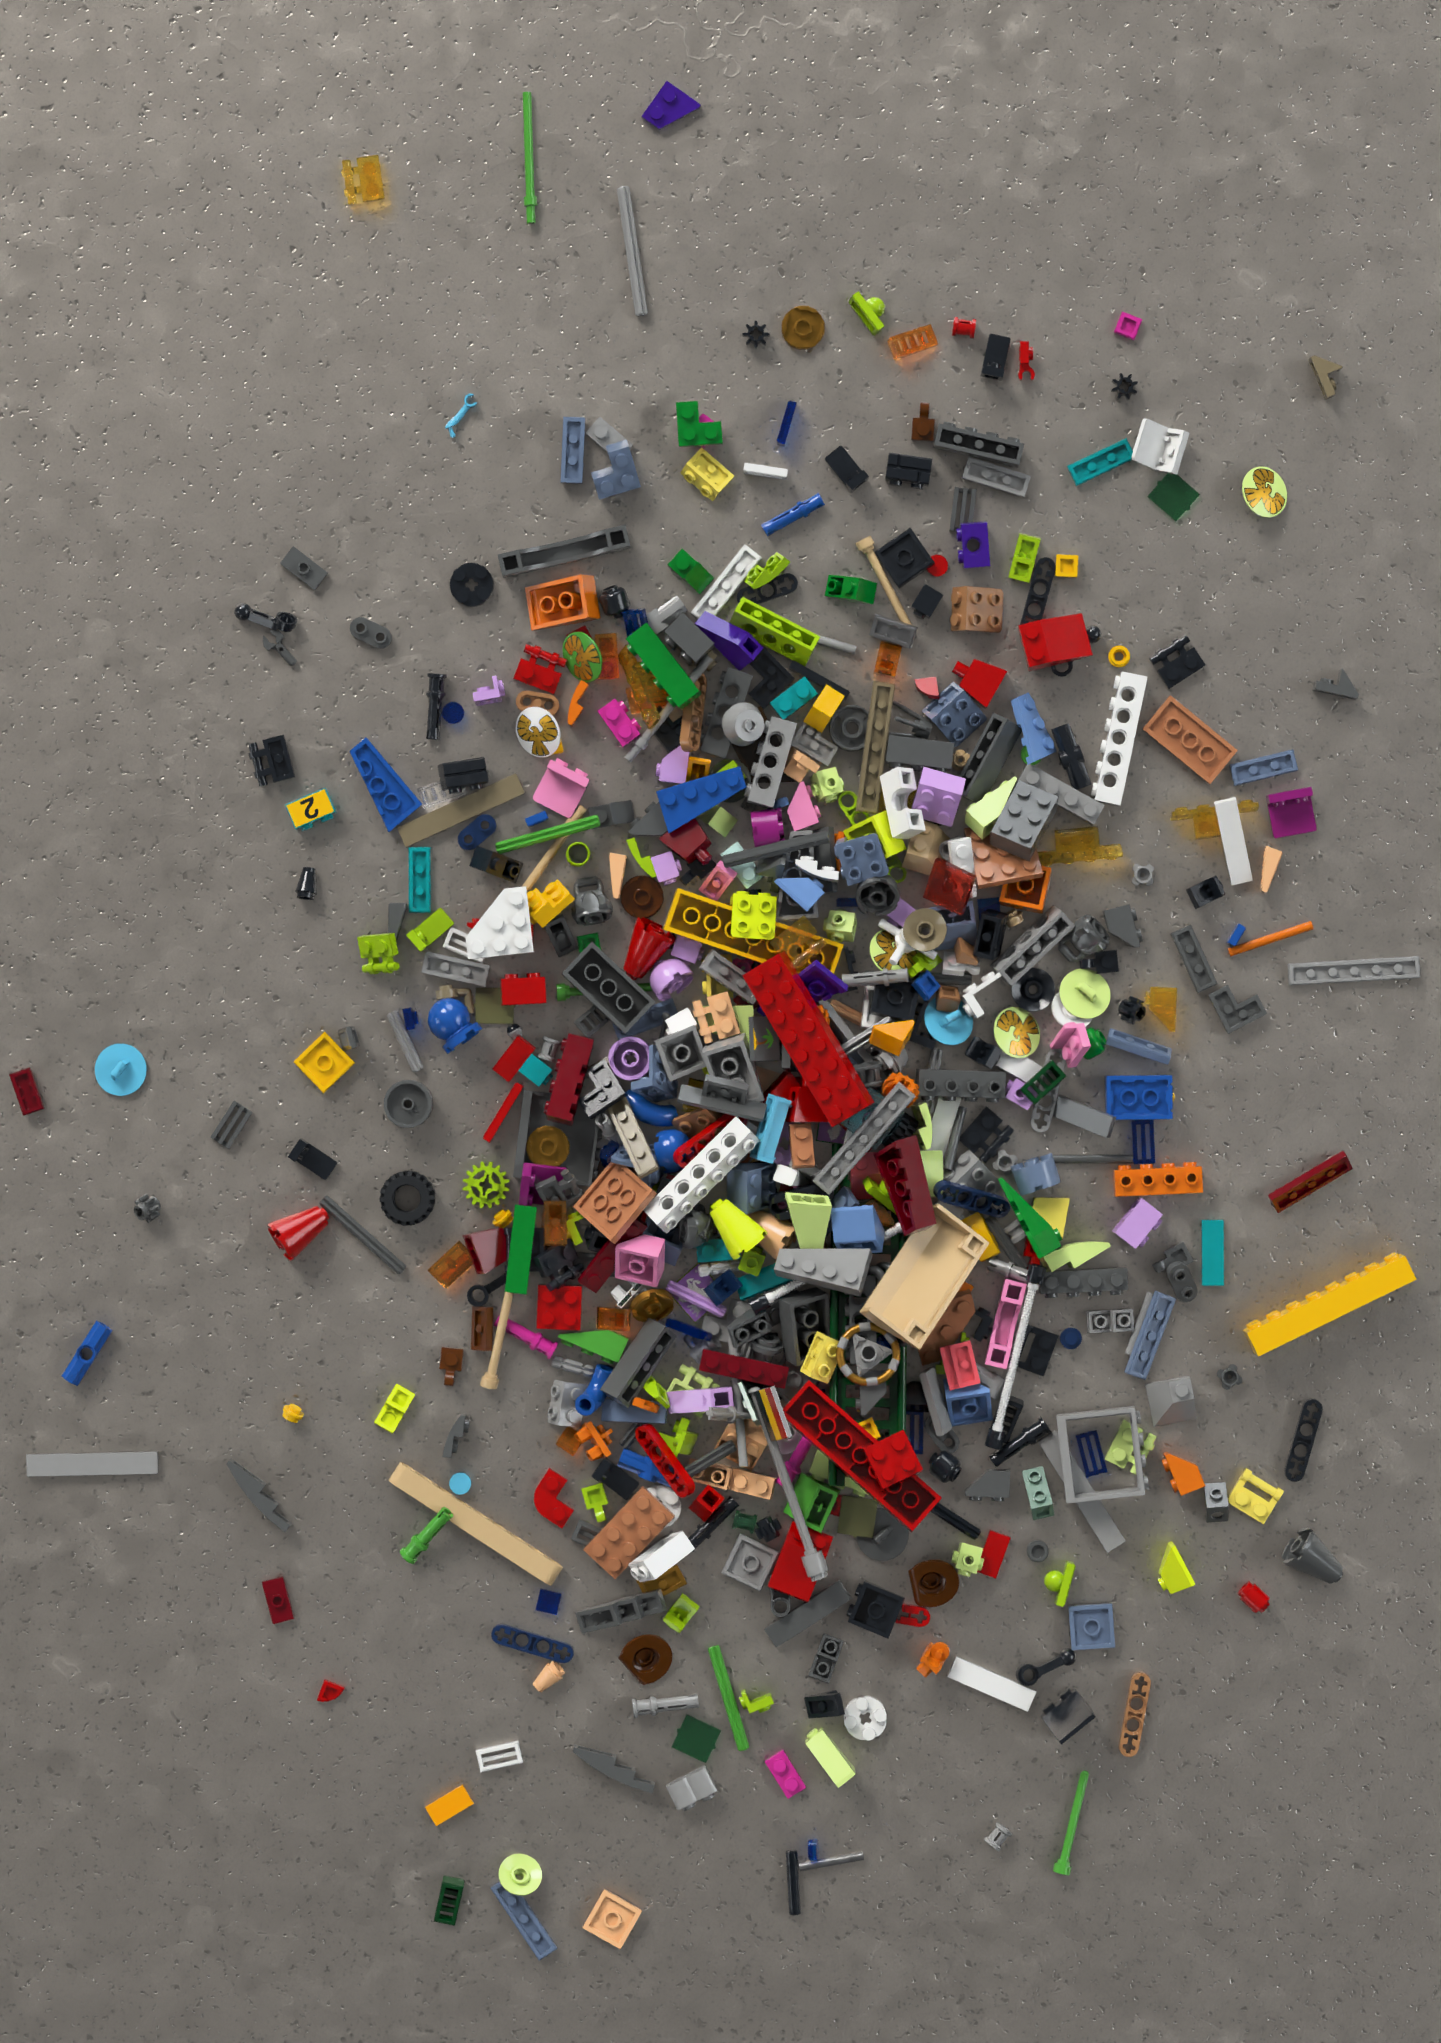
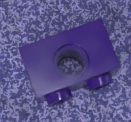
(980, 556)

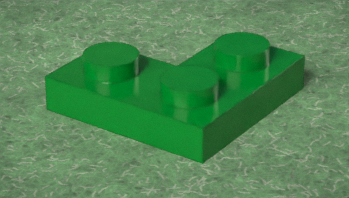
(691, 431)

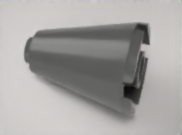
(1312, 1557)

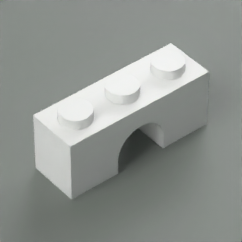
(896, 788)

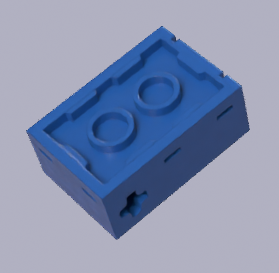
(1139, 1096)

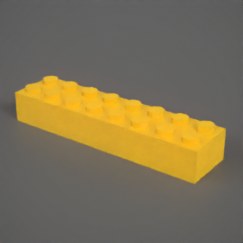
(711, 924)
(1329, 1304)

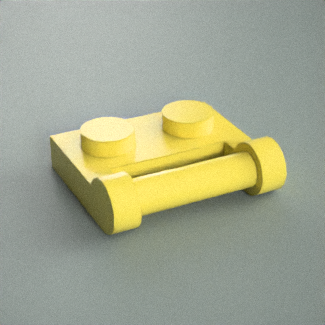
(1249, 1501)

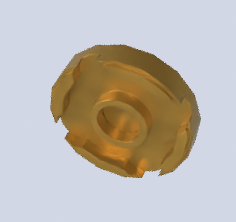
(803, 327)
(548, 1146)
(652, 1304)

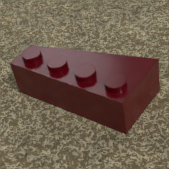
(569, 1079)
(907, 1184)

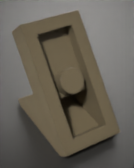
(1321, 370)

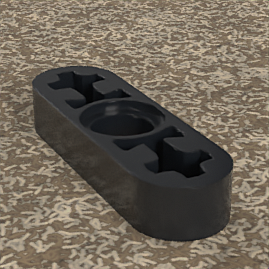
(784, 590)

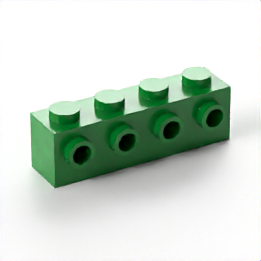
(663, 666)

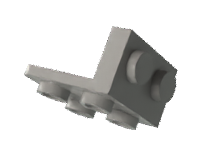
(972, 1173)

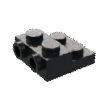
(875, 1609)

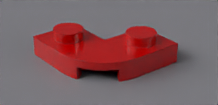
(546, 1500)

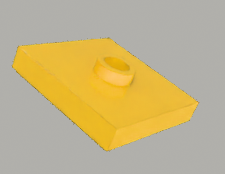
(324, 1062)

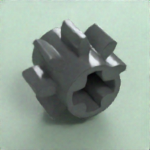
(147, 1208)

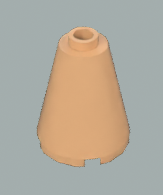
(779, 1235)

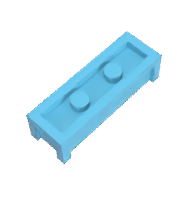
(771, 1128)

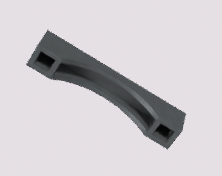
(564, 552)

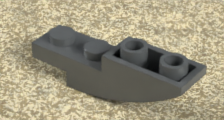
(751, 1326)

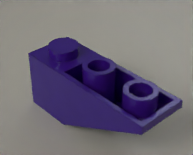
(729, 639)

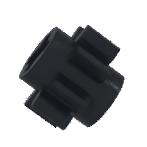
(760, 330)
(1127, 380)
(1132, 1010)
(768, 1529)

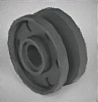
(838, 731)

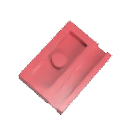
(959, 1365)

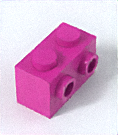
(619, 723)

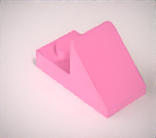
(717, 881)

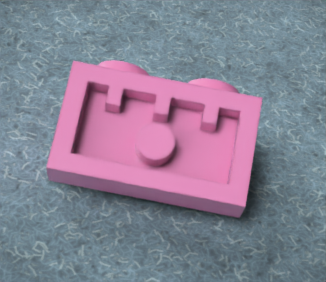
(1073, 1042)

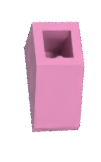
(801, 811)

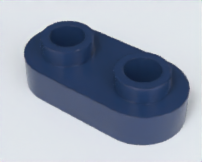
(475, 830)

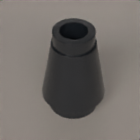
(306, 885)

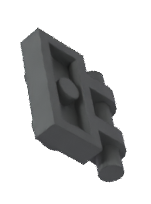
(554, 1191)

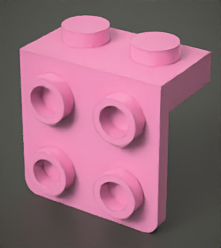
(561, 788)

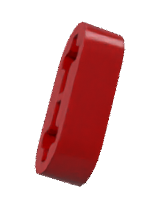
(912, 1621)

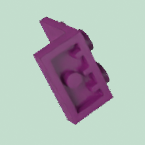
(1291, 812)
(532, 1175)

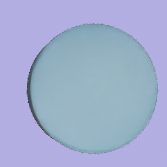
(460, 1483)

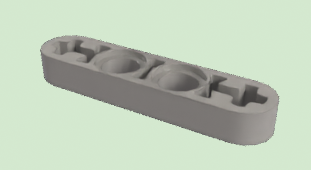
(1053, 1094)

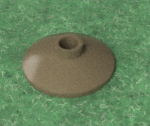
(922, 919)

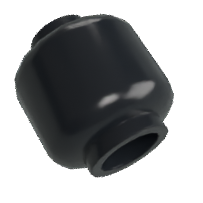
(614, 601)
(944, 1466)

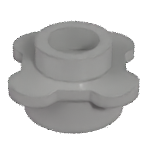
(1147, 879)
(1011, 1160)

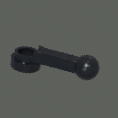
(283, 620)
(1094, 635)
(487, 1289)
(1066, 1657)

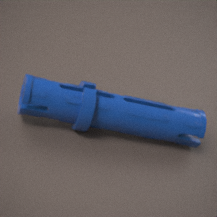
(801, 510)

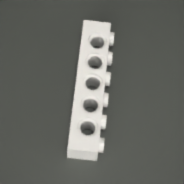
(1136, 685)
(689, 1186)

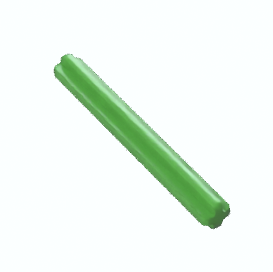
(547, 834)
(728, 1697)

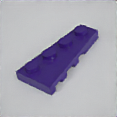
(819, 982)

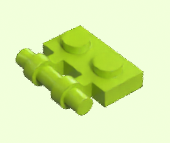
(378, 946)

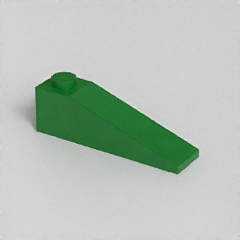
(1037, 1229)

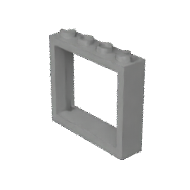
(1140, 1460)

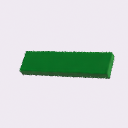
(520, 1249)

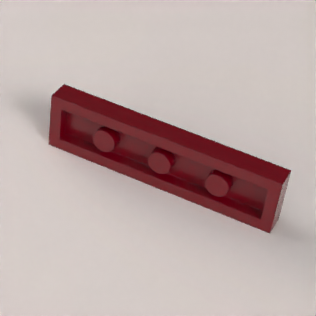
(1310, 1181)
(604, 1262)
(743, 1368)

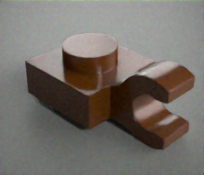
(923, 427)
(451, 1361)

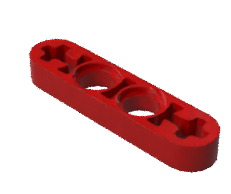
(707, 1134)
(662, 1462)

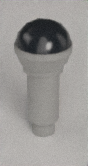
(514, 1030)

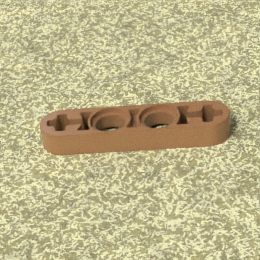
(693, 719)
(1131, 1713)

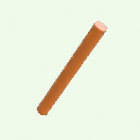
(1270, 938)

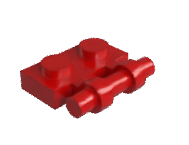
(539, 676)

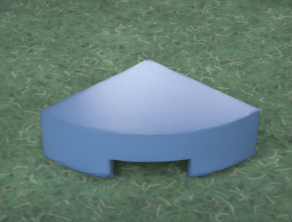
(781, 802)

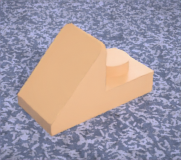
(799, 764)

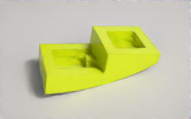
(394, 1408)

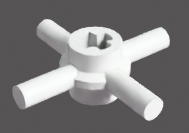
(901, 944)

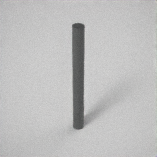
(1093, 1158)

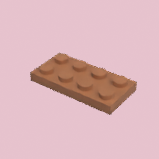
(1189, 739)
(629, 1532)

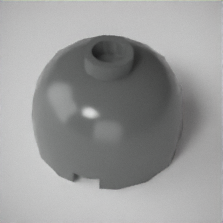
(878, 895)

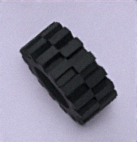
(903, 1129)

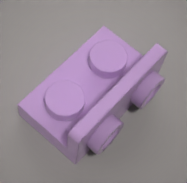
(488, 696)

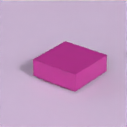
(1128, 326)

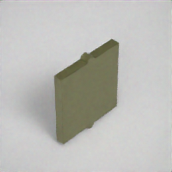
(489, 1008)
(857, 1516)

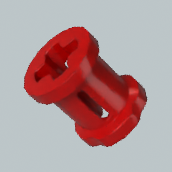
(964, 327)

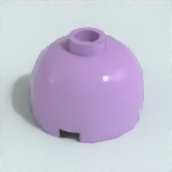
(670, 976)

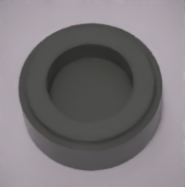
(1037, 1550)

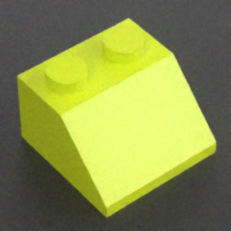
(880, 825)

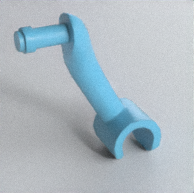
(459, 415)

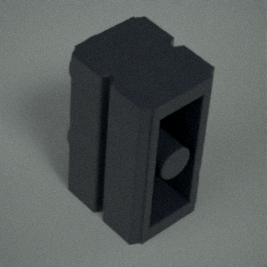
(908, 470)
(463, 774)
(990, 934)

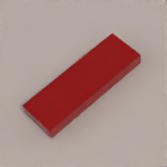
(503, 1111)

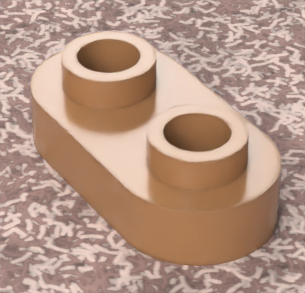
(537, 700)

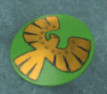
(582, 656)

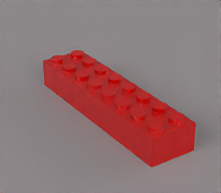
(808, 1039)
(843, 1443)

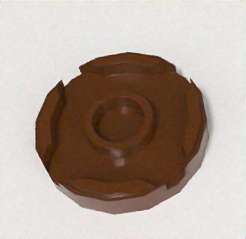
(642, 896)

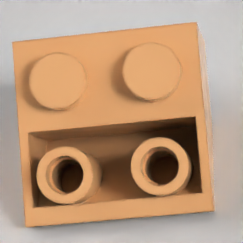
(755, 1442)

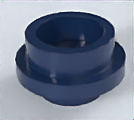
(1070, 1338)

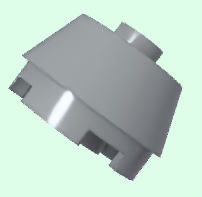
(743, 724)
(890, 1062)

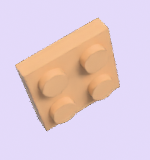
(612, 1918)

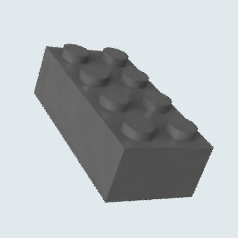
(608, 987)

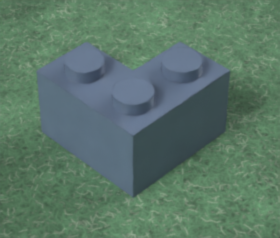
(620, 476)

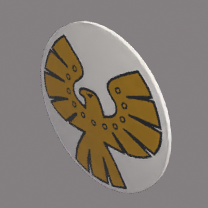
(538, 732)

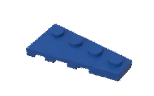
(387, 789)
(692, 798)

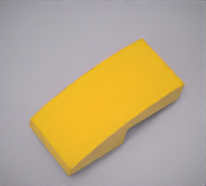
(979, 1225)

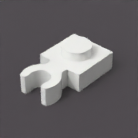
(951, 967)

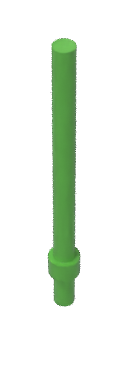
(530, 199)

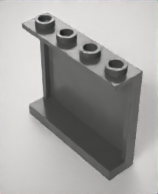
(581, 1136)

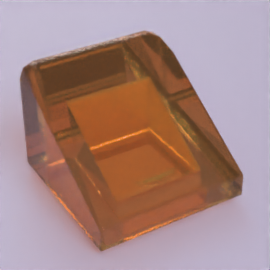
(568, 1441)

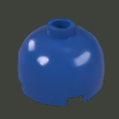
(667, 1143)

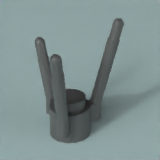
(920, 727)

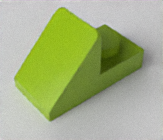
(678, 1427)

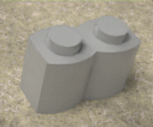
(692, 1788)

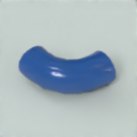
(651, 1113)
(593, 1397)

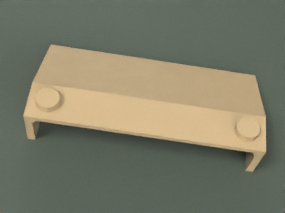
(924, 1278)

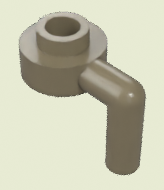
(448, 992)

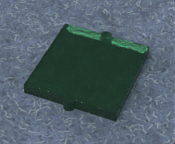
(1173, 495)
(696, 1738)

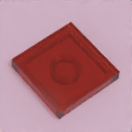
(949, 886)

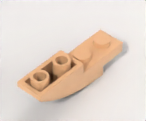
(736, 1480)

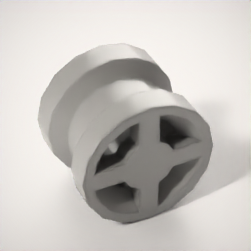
(1015, 1231)

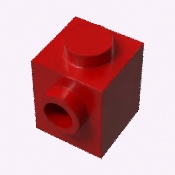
(706, 1503)

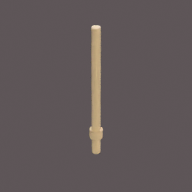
(551, 851)

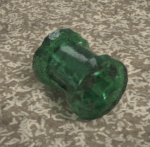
(744, 1521)

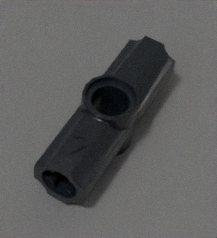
(1071, 756)

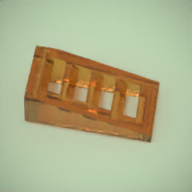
(895, 348)

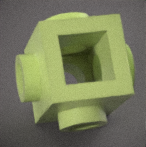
(826, 785)
(840, 925)
(973, 1553)

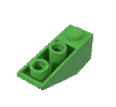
(602, 1342)

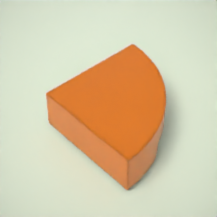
(645, 1404)

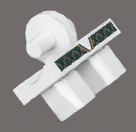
(622, 1296)

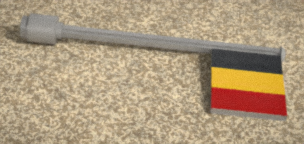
(776, 1428)

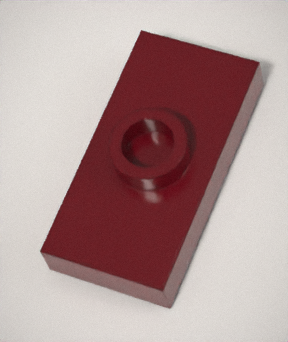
(26, 1091)
(278, 1600)

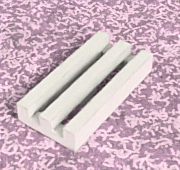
(765, 471)
(449, 938)
(517, 1751)

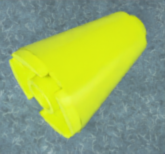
(735, 1227)

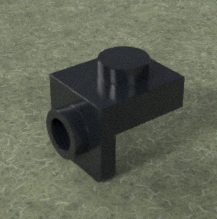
(1205, 891)
(983, 1052)
(983, 1329)

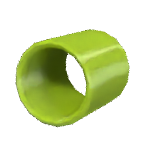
(583, 845)

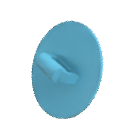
(948, 1027)
(120, 1069)

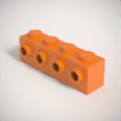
(1157, 1180)

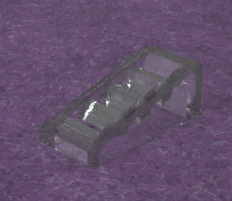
(425, 799)

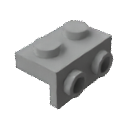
(562, 1406)

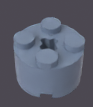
(1035, 1174)

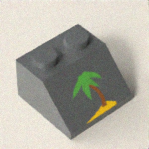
(763, 1041)

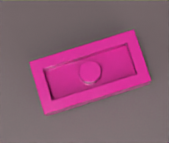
(785, 1774)

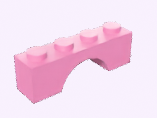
(1005, 1323)

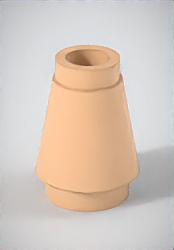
(549, 1675)

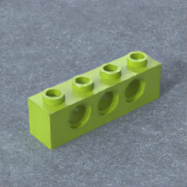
(775, 631)

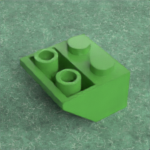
(815, 1501)

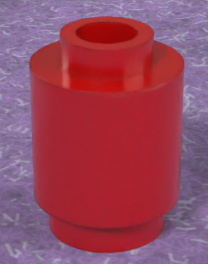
(1254, 1597)

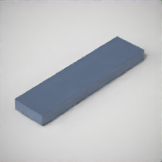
(1150, 1335)
(525, 1921)

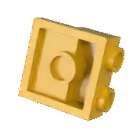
(549, 904)

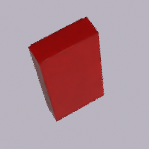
(513, 1058)
(993, 1553)

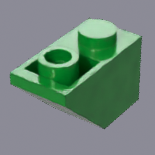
(851, 589)

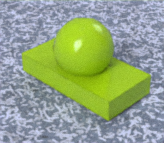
(868, 311)
(879, 1192)
(1060, 1582)

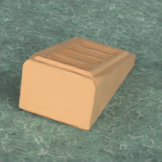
(1270, 863)
(617, 870)

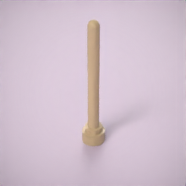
(867, 547)
(490, 1378)

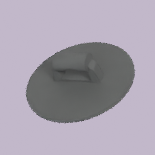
(888, 1539)

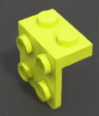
(753, 915)

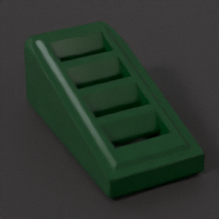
(1059, 1074)
(449, 1886)

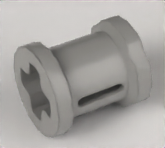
(549, 1049)
(1004, 1834)

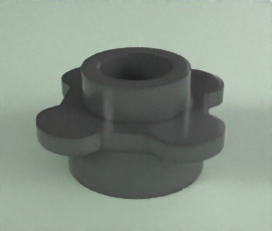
(1223, 1375)

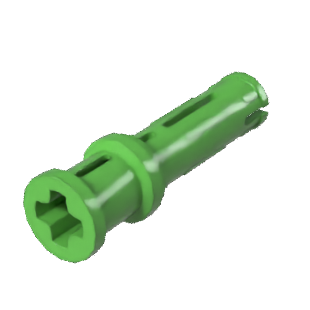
(421, 1541)

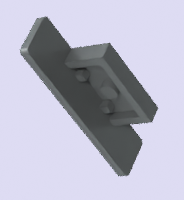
(723, 1097)

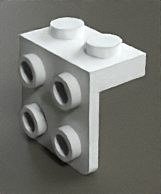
(1159, 447)
(971, 1006)

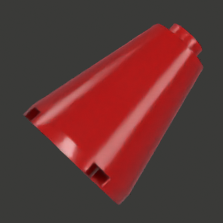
(646, 947)
(298, 1230)

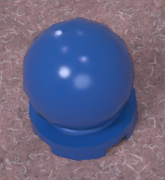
(451, 1022)

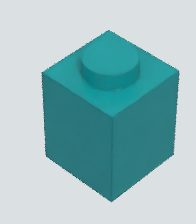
(536, 1070)

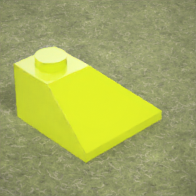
(1174, 1571)

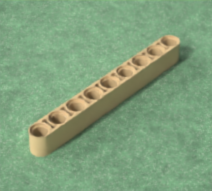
(476, 1524)

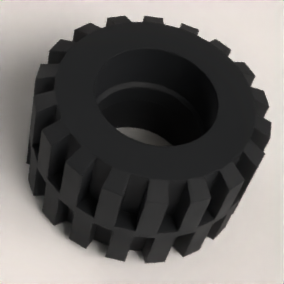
(389, 1190)

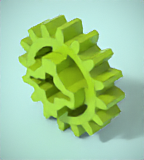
(495, 1186)

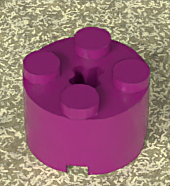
(766, 826)

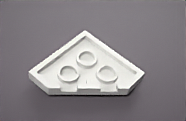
(503, 927)

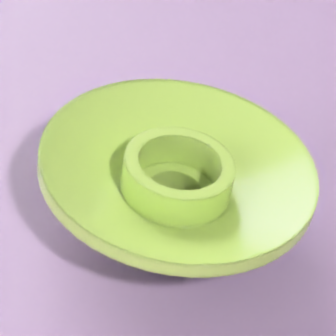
(520, 1865)

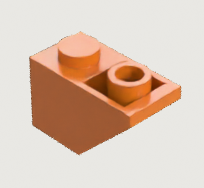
(1184, 1473)

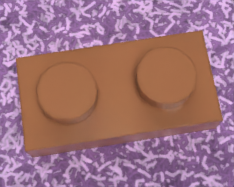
(801, 1145)

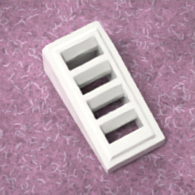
(789, 1176)

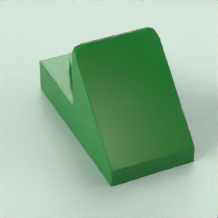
(691, 571)

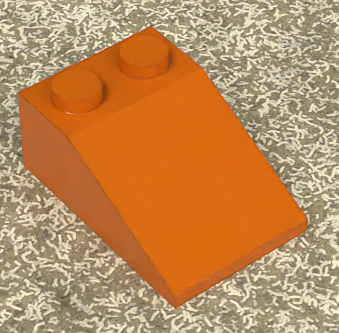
(562, 602)

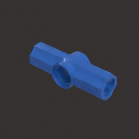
(79, 1365)
(642, 1466)

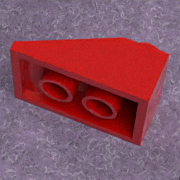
(1054, 641)
(789, 1572)

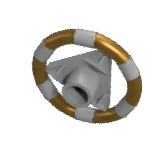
(867, 1354)

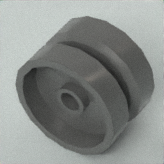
(421, 1103)

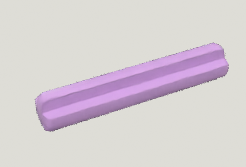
(695, 1298)

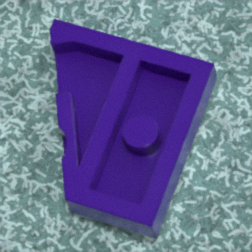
(669, 106)

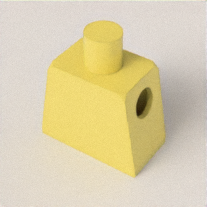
(1053, 1210)

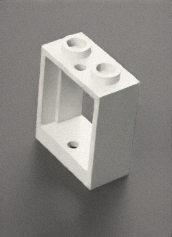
(660, 1557)

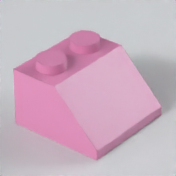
(640, 1260)

